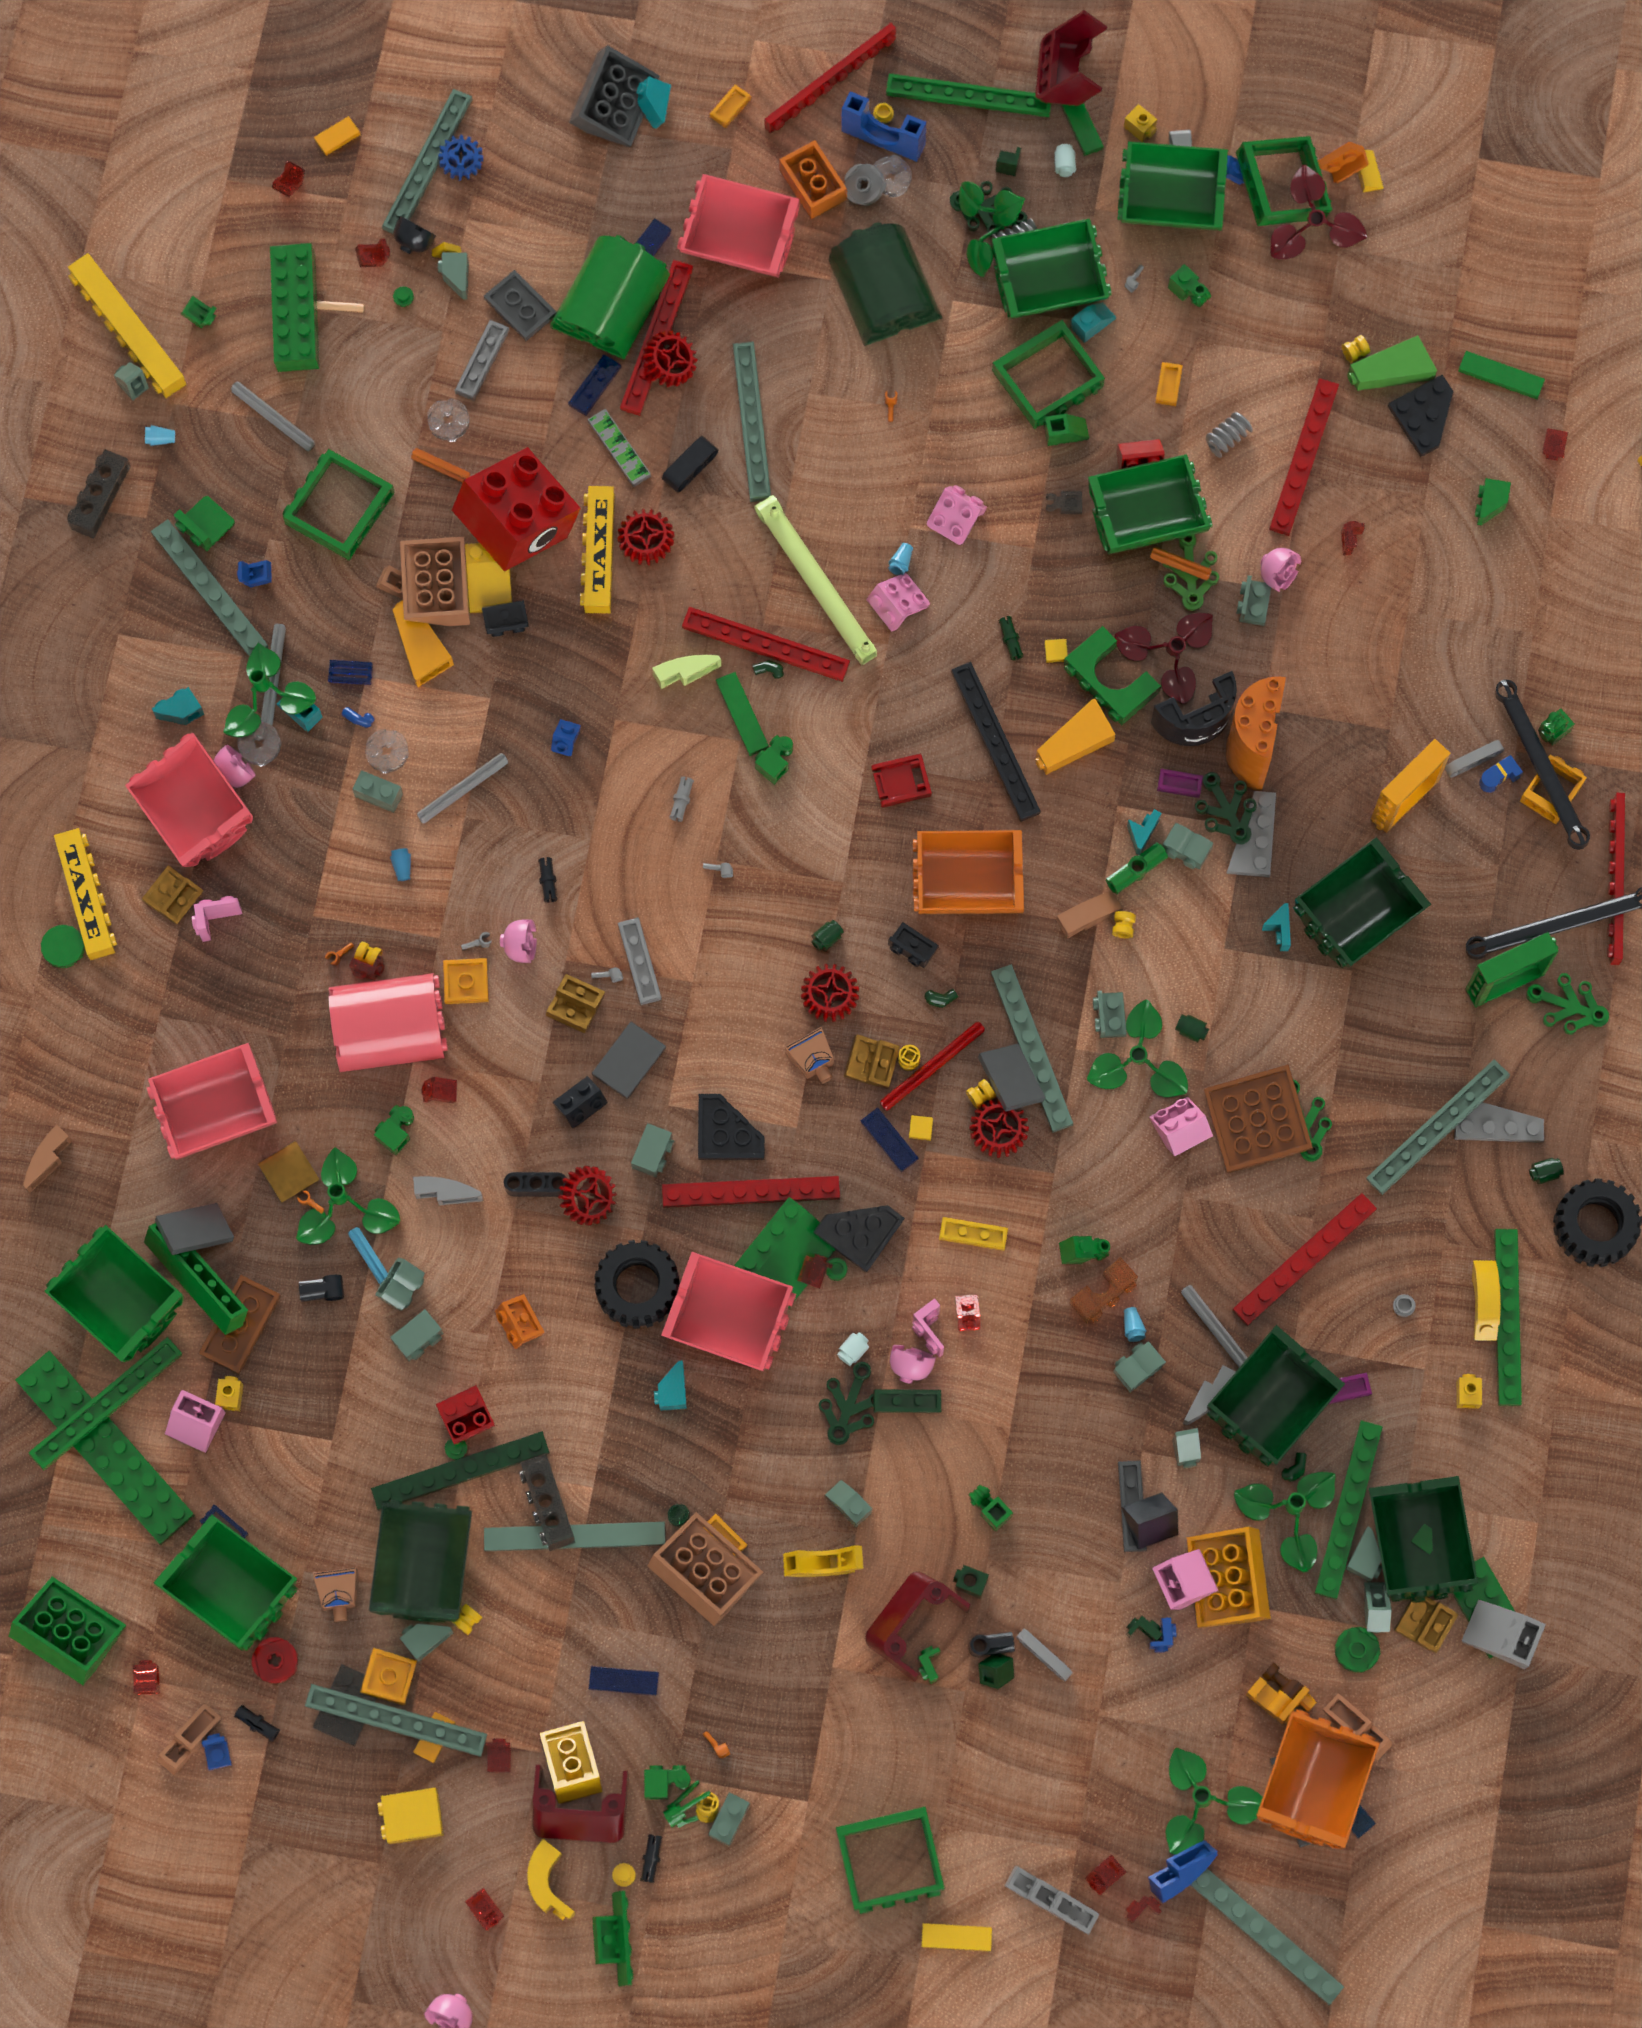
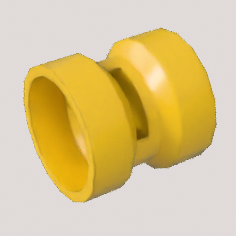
(1355, 349)
(1123, 925)
(367, 954)
(906, 1060)
(980, 1093)
(467, 1619)
(706, 1812)

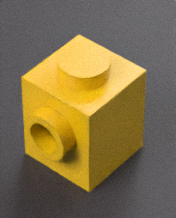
(1140, 123)
(1469, 1391)
(229, 1393)

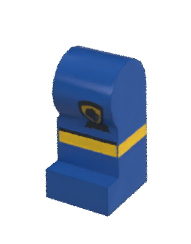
(1499, 773)

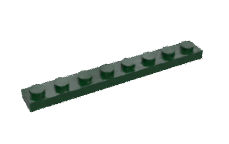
(461, 1470)

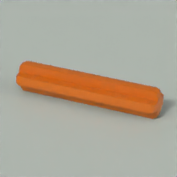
(439, 465)
(1180, 563)

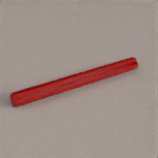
(932, 1066)

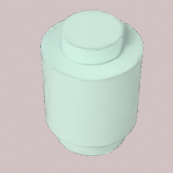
(1065, 160)
(853, 1348)

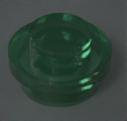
(678, 1514)

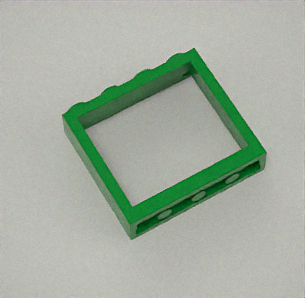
(1254, 185)
(1033, 346)
(364, 524)
(1511, 969)
(881, 1822)

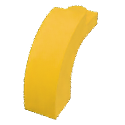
(1487, 1300)
(823, 1563)
(538, 1874)

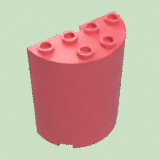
(740, 225)
(190, 802)
(387, 1022)
(211, 1101)
(729, 1312)

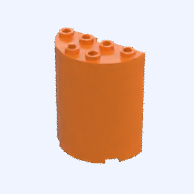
(1254, 731)
(968, 872)
(1317, 1781)

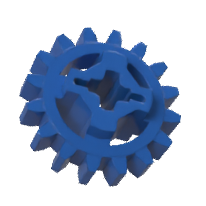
(451, 157)

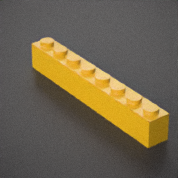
(126, 325)

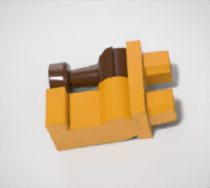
(1283, 1702)

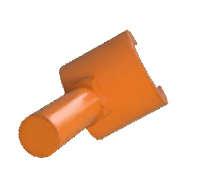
(890, 402)
(338, 954)
(310, 1202)
(721, 1750)

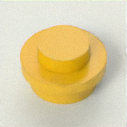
(883, 112)
(623, 1874)

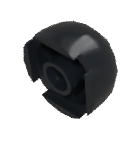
(412, 236)

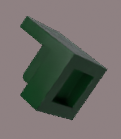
(1008, 162)
(996, 1670)

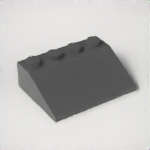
(610, 98)

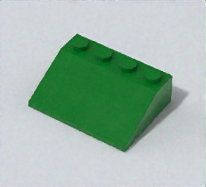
(784, 1245)
(66, 1630)

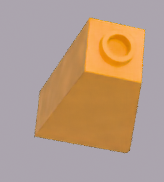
(423, 648)
(1077, 738)

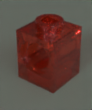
(146, 1678)

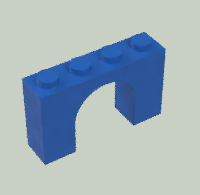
(859, 122)

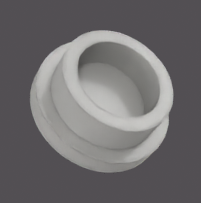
(1404, 1305)

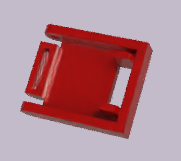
(897, 780)

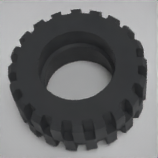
(1577, 1242)
(632, 1255)

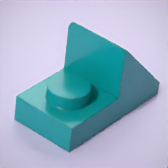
(1140, 834)
(1280, 923)

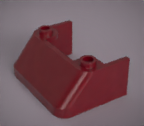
(1060, 58)
(883, 1635)
(579, 1825)

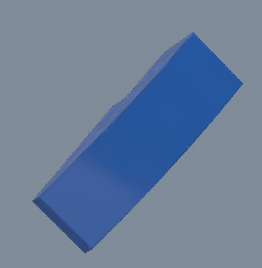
(1182, 1870)

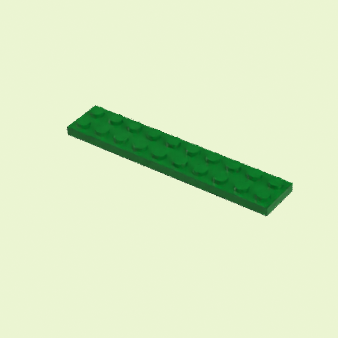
(107, 1450)

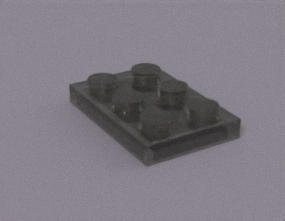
(344, 1729)

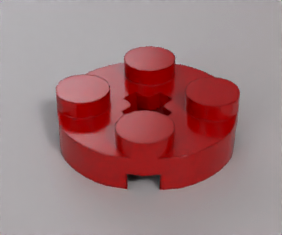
(285, 1667)

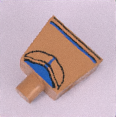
(812, 1055)
(337, 1591)

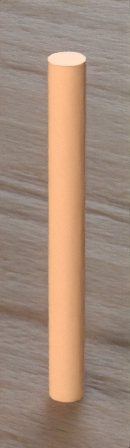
(339, 306)

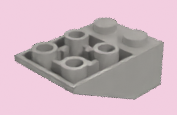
(1503, 1633)

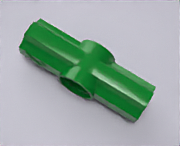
(1126, 875)

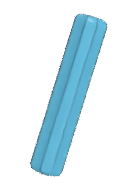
(368, 1254)

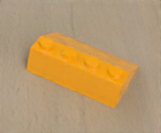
(1239, 1574)

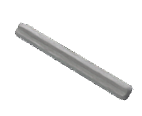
(272, 416)
(270, 695)
(462, 788)
(1214, 1325)

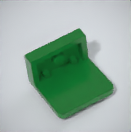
(204, 523)

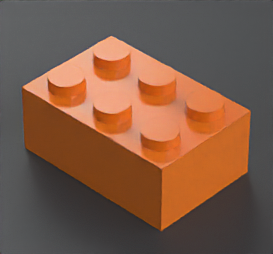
(813, 179)

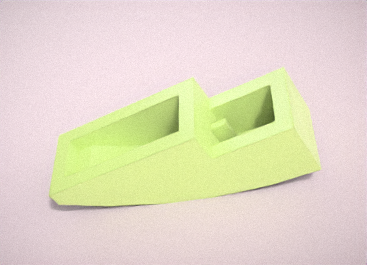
(685, 669)

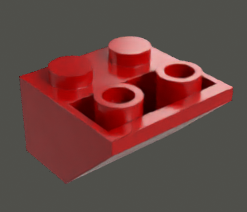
(1139, 453)
(465, 1414)

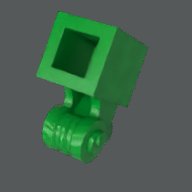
(1186, 283)
(1555, 727)
(770, 762)
(390, 1132)
(1082, 1249)
(994, 1511)
(659, 1779)

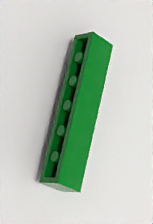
(199, 1282)

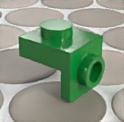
(198, 312)
(927, 1670)

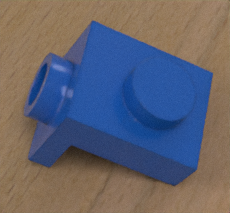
(255, 573)
(565, 737)
(1169, 1631)

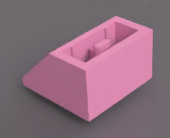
(1181, 1126)
(194, 1421)
(1185, 1579)

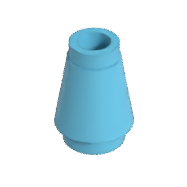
(157, 435)
(901, 559)
(1133, 1325)

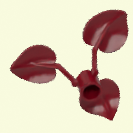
(1305, 187)
(1176, 683)

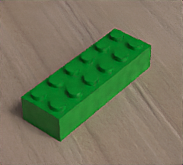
(294, 307)

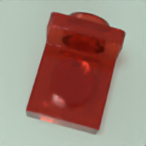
(1349, 537)
(814, 1270)
(499, 1756)
(1105, 1875)
(484, 1909)

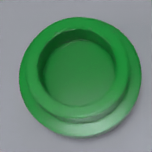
(403, 296)
(455, 1451)

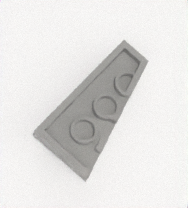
(1255, 855)
(1499, 1124)

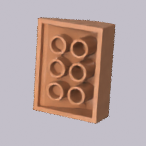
(435, 581)
(704, 1569)

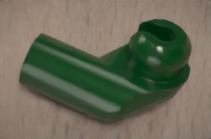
(769, 666)
(940, 1000)
(1297, 1469)

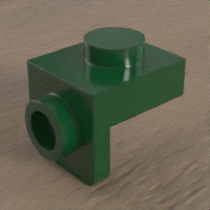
(1150, 1629)

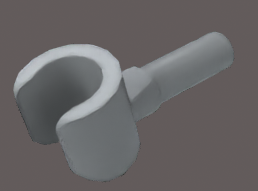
(1131, 283)
(725, 868)
(479, 942)
(614, 973)

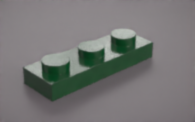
(907, 1401)

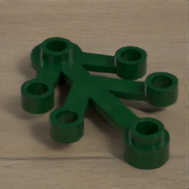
(985, 216)
(1228, 810)
(848, 1407)

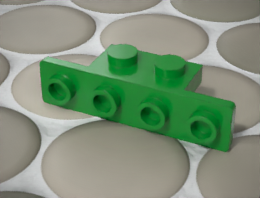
(612, 1939)

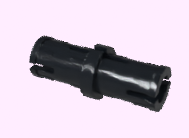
(547, 879)
(257, 1723)
(651, 1858)

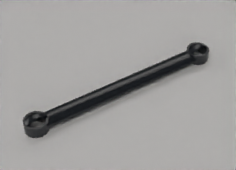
(1542, 764)
(1555, 924)

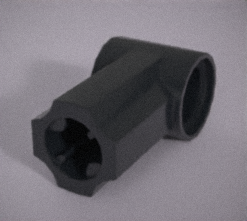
(328, 1288)
(994, 1644)

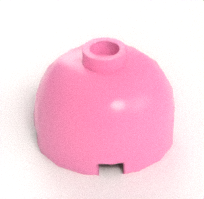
(1279, 568)
(233, 767)
(519, 941)
(911, 1363)
(449, 2011)

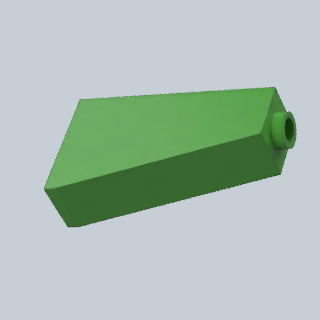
(1394, 366)

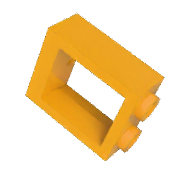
(1543, 806)

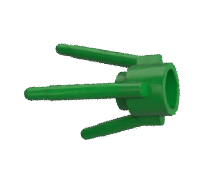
(675, 1813)

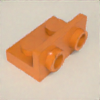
(1344, 161)
(518, 1321)

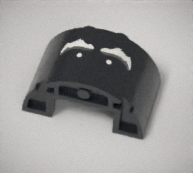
(1201, 724)

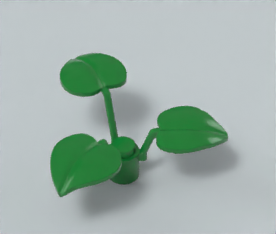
(1006, 213)
(263, 664)
(1107, 1068)
(335, 1173)
(1314, 1488)
(1186, 1771)

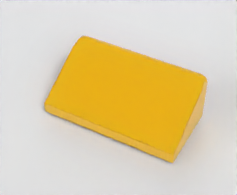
(1370, 176)

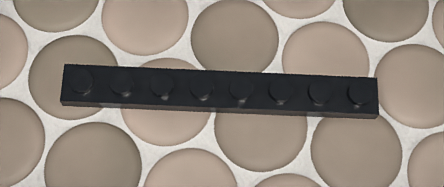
(995, 741)

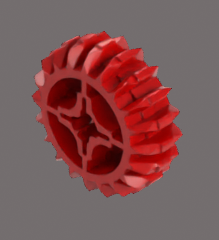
(679, 355)
(637, 537)
(837, 995)
(993, 1145)
(590, 1187)

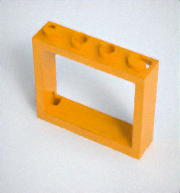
(1410, 786)

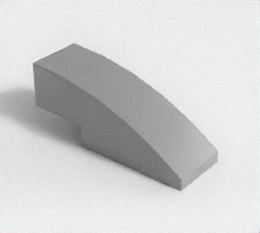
(445, 1190)
(1206, 1394)

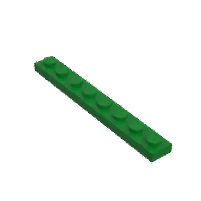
(966, 95)
(1509, 1329)
(105, 1403)
(1348, 1510)

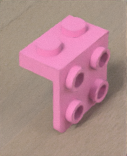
(955, 514)
(896, 600)
(211, 910)

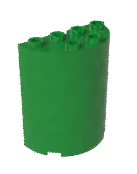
(1173, 186)
(1049, 269)
(611, 295)
(1148, 504)
(115, 1295)
(228, 1584)

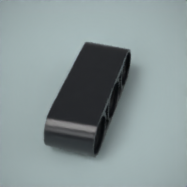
(690, 464)
(527, 1178)

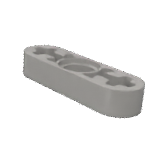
(1474, 758)
(1044, 1654)

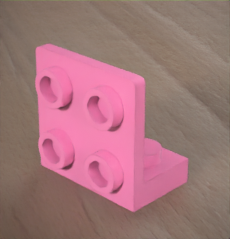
(921, 1320)

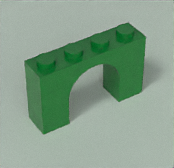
(1118, 702)

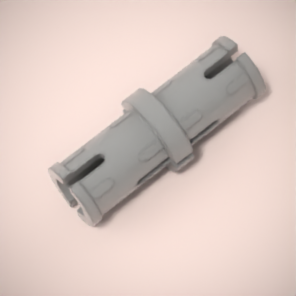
(681, 799)

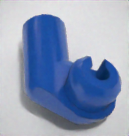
(355, 718)

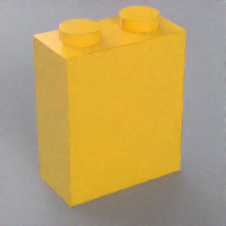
(411, 1816)

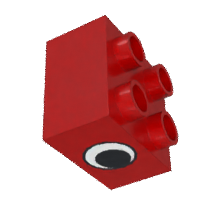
(515, 509)

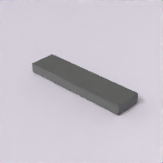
(1130, 1491)

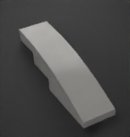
(1052, 1900)

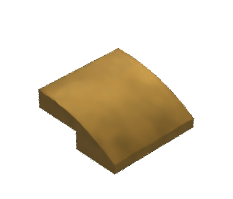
(172, 895)
(575, 1003)
(871, 1061)
(288, 1171)
(1426, 1623)

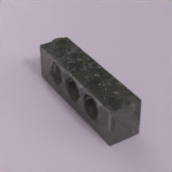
(90, 523)
(540, 1469)

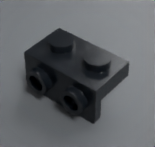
(505, 618)
(912, 945)
(580, 1102)

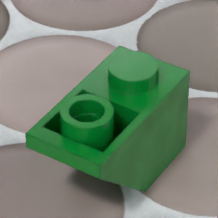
(1065, 429)
(1494, 499)

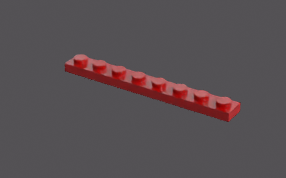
(826, 81)
(663, 319)
(1304, 457)
(766, 644)
(1616, 868)
(750, 1191)
(1304, 1259)

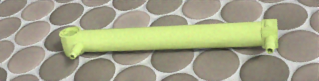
(772, 515)

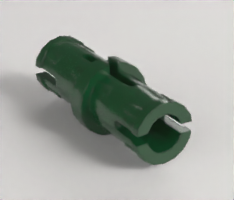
(1011, 638)

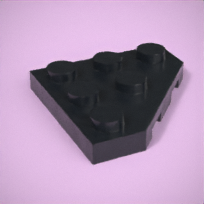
(1424, 413)
(726, 1132)
(860, 1233)

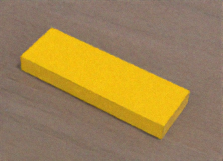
(973, 1233)
(956, 1937)

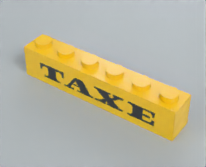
(599, 549)
(84, 893)

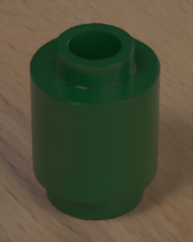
(827, 935)
(1192, 1028)
(1546, 1170)

